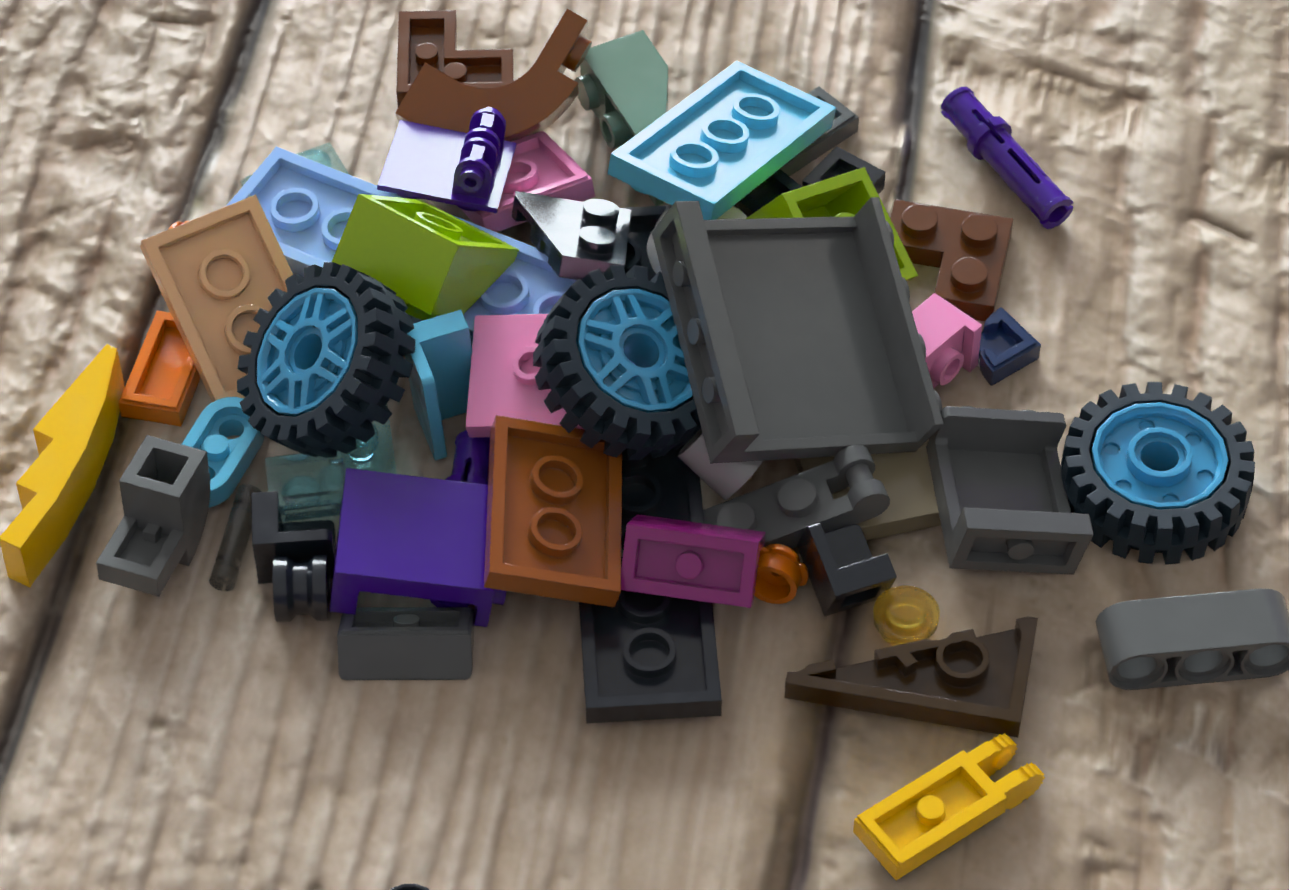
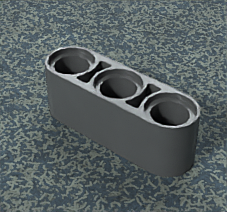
(1195, 639)

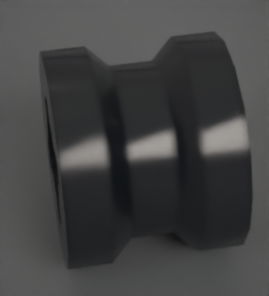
(301, 588)

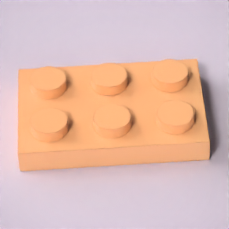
(214, 283)

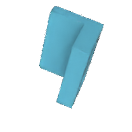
(440, 374)

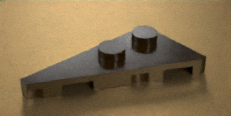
(942, 682)

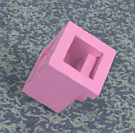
(949, 338)

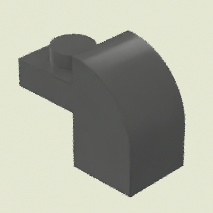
(163, 519)

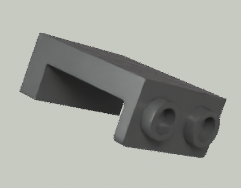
(1005, 492)

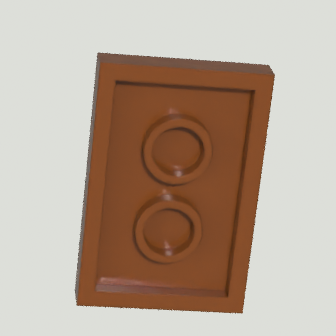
(552, 514)

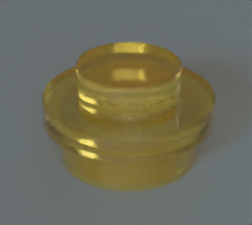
(905, 615)

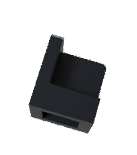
(291, 539)
(843, 567)

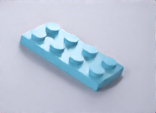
(722, 140)

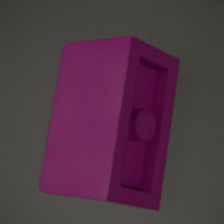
(691, 560)

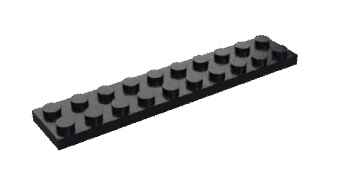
(651, 651)

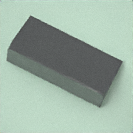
(406, 643)

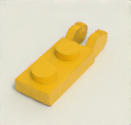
(944, 806)

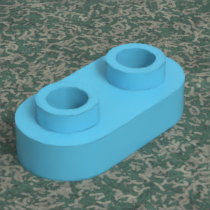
(226, 457)

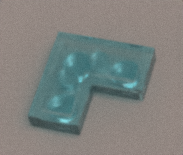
(314, 486)

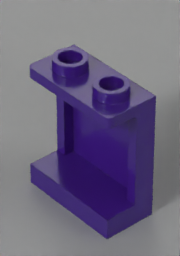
(412, 541)

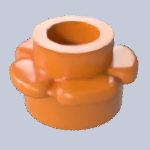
(779, 574)

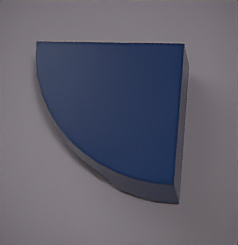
(1005, 347)

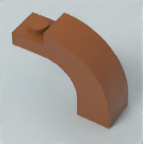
(526, 103)

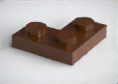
(433, 40)
(964, 246)

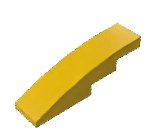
(72, 451)

